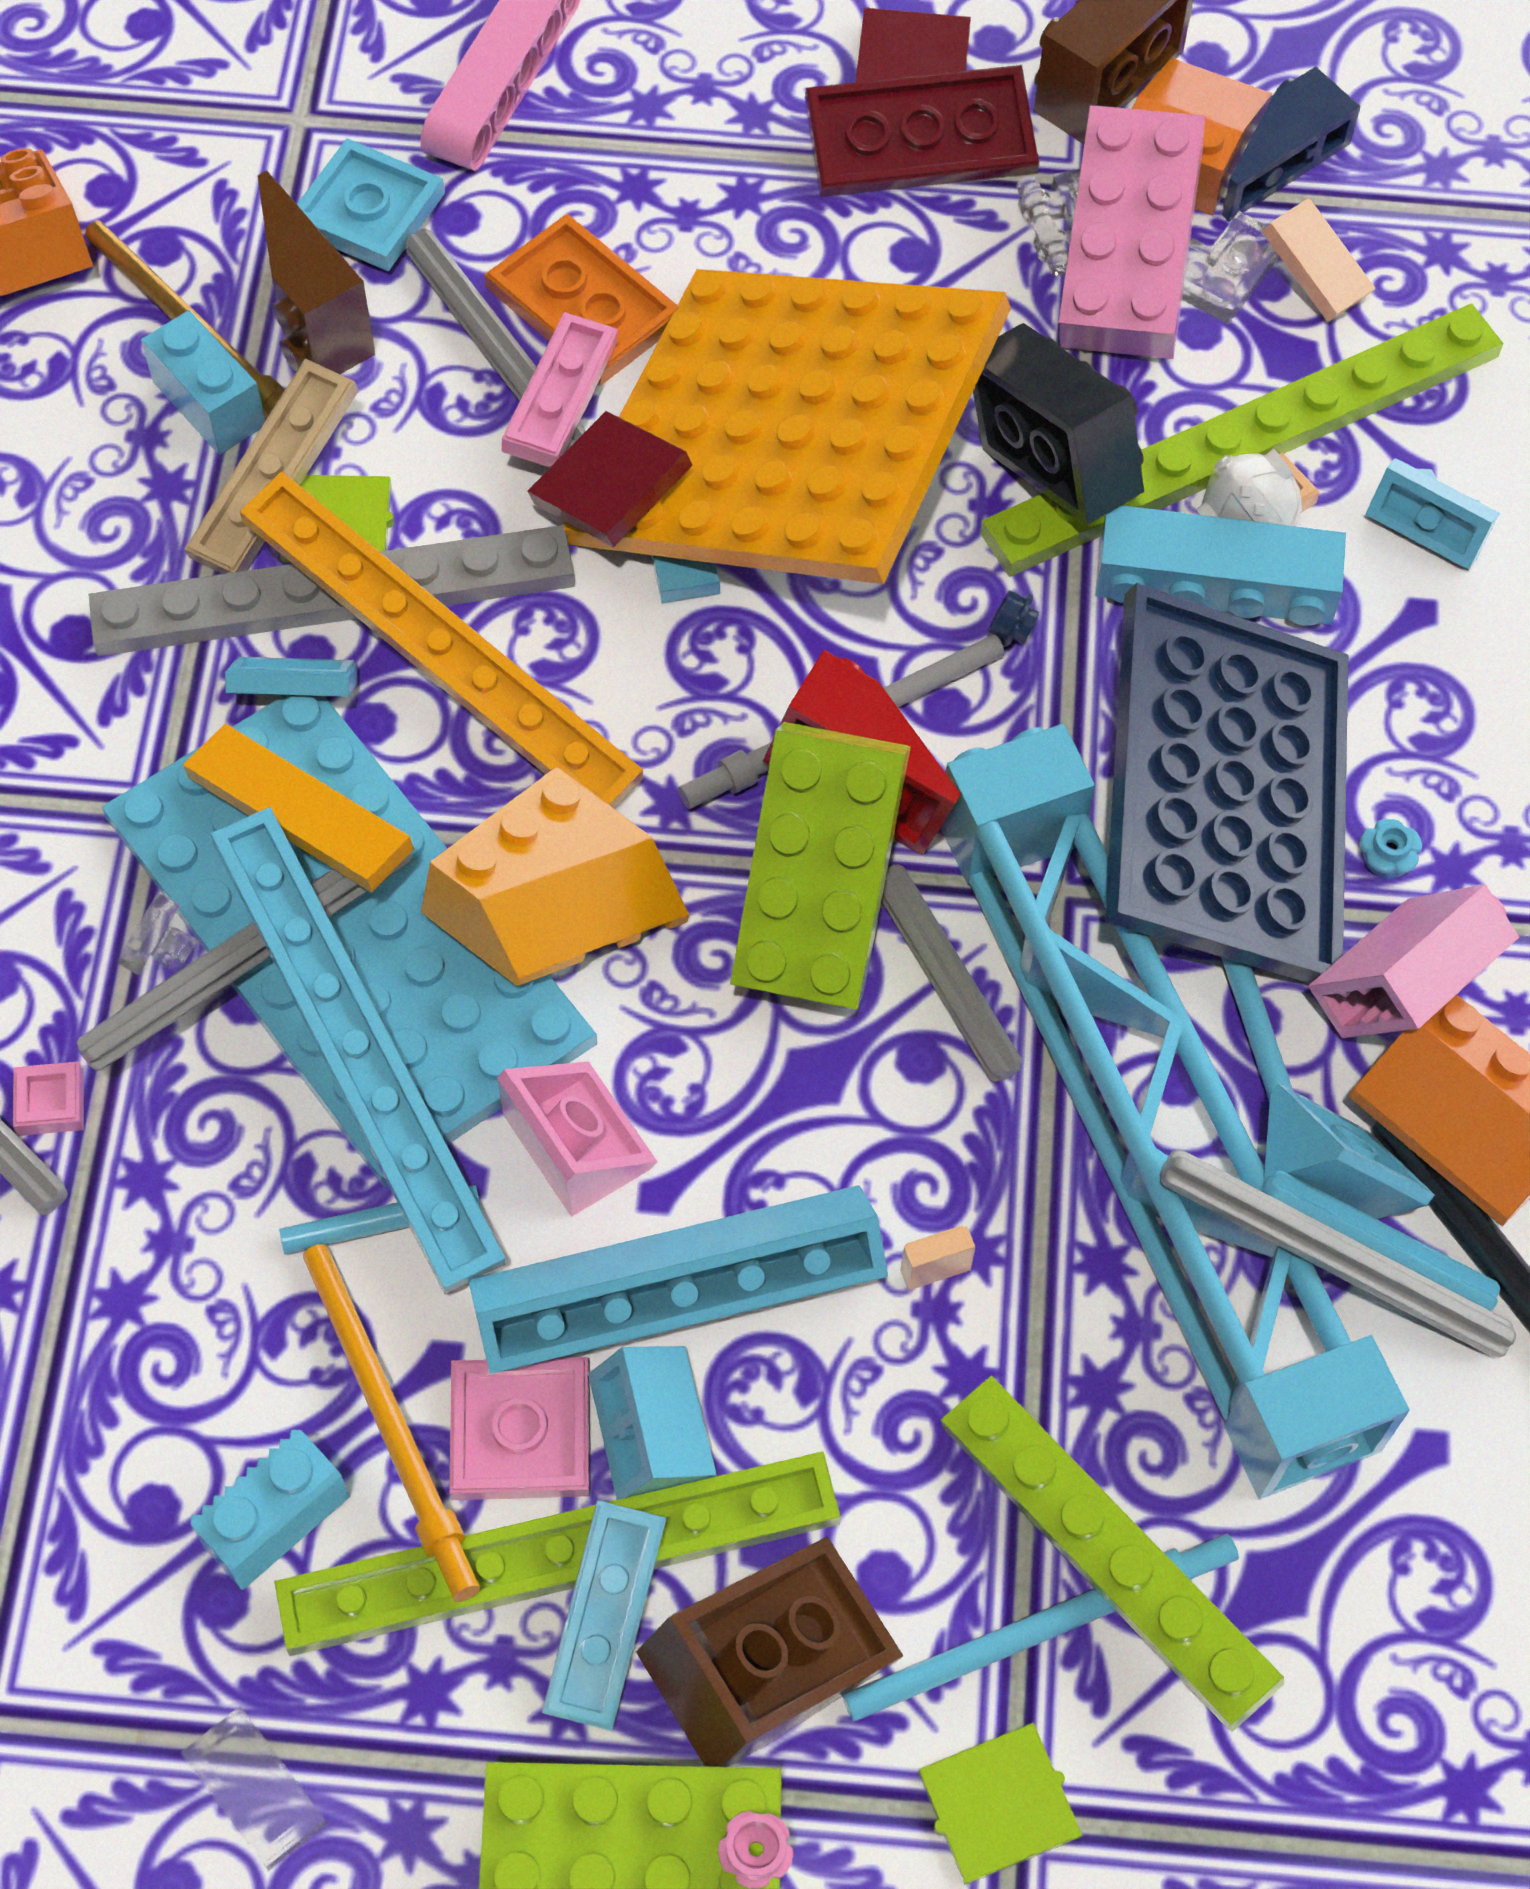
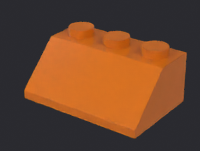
(1460, 1104)

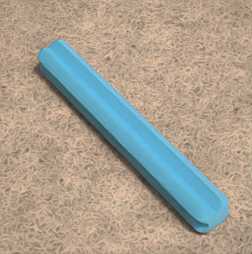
(1383, 1239)

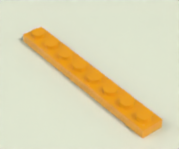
(437, 640)

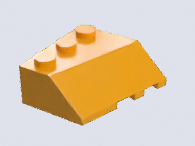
(550, 882)

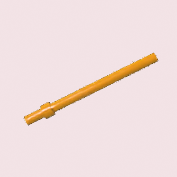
(437, 1527)

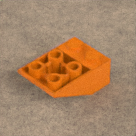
(36, 224)

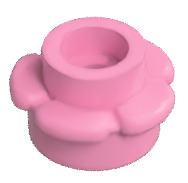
(761, 1829)

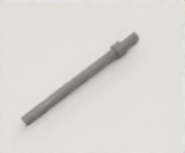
(741, 769)

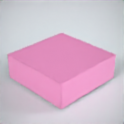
(48, 1098)

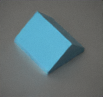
(1338, 1157)

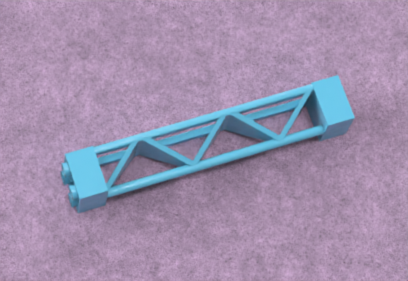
(1288, 1425)

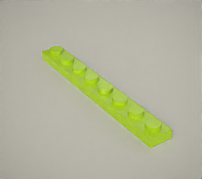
(546, 1554)

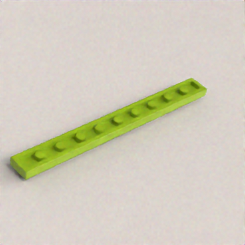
(1276, 420)

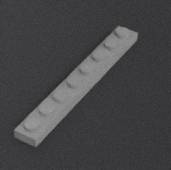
(289, 599)

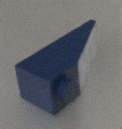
(1298, 131)

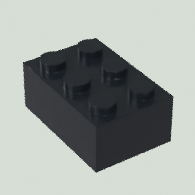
(1059, 424)

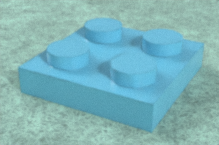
(370, 202)

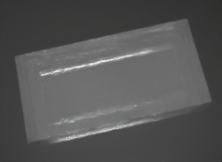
(254, 1788)

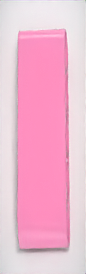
(493, 79)

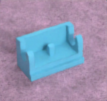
(650, 1420)

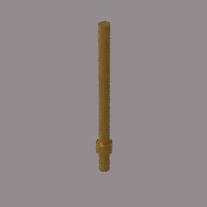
(171, 302)

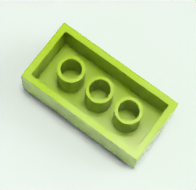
(819, 864)
(616, 1824)

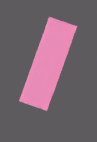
(559, 390)

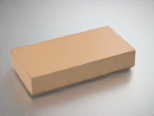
(1318, 259)

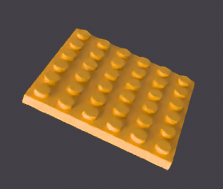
(804, 417)

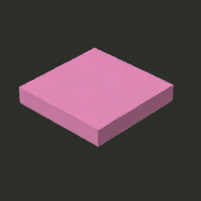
(519, 1430)

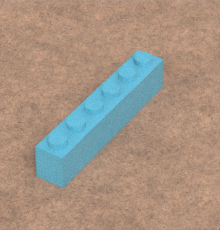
(677, 1278)

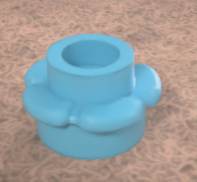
(1386, 861)

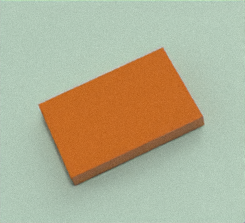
(580, 275)

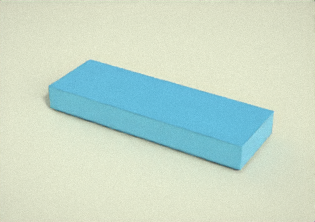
(604, 1615)

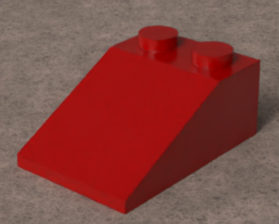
(848, 701)

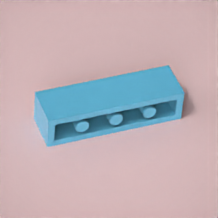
(1224, 563)

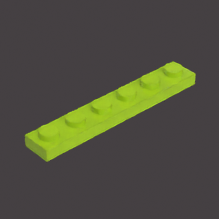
(1113, 1554)

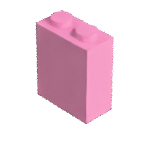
(1414, 962)

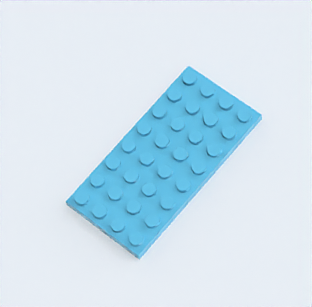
(438, 1000)

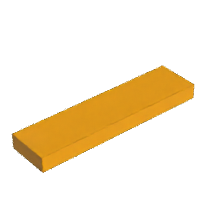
(306, 809)

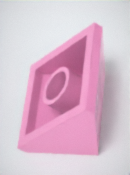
(573, 1131)

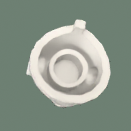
(1253, 490)

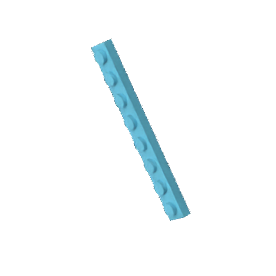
(358, 1051)

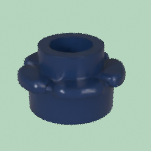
(1014, 618)

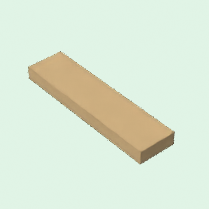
(285, 443)

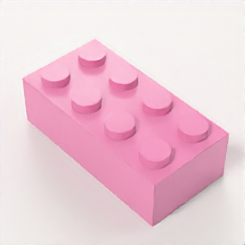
(1131, 231)

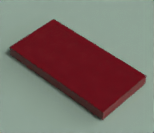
(921, 130)

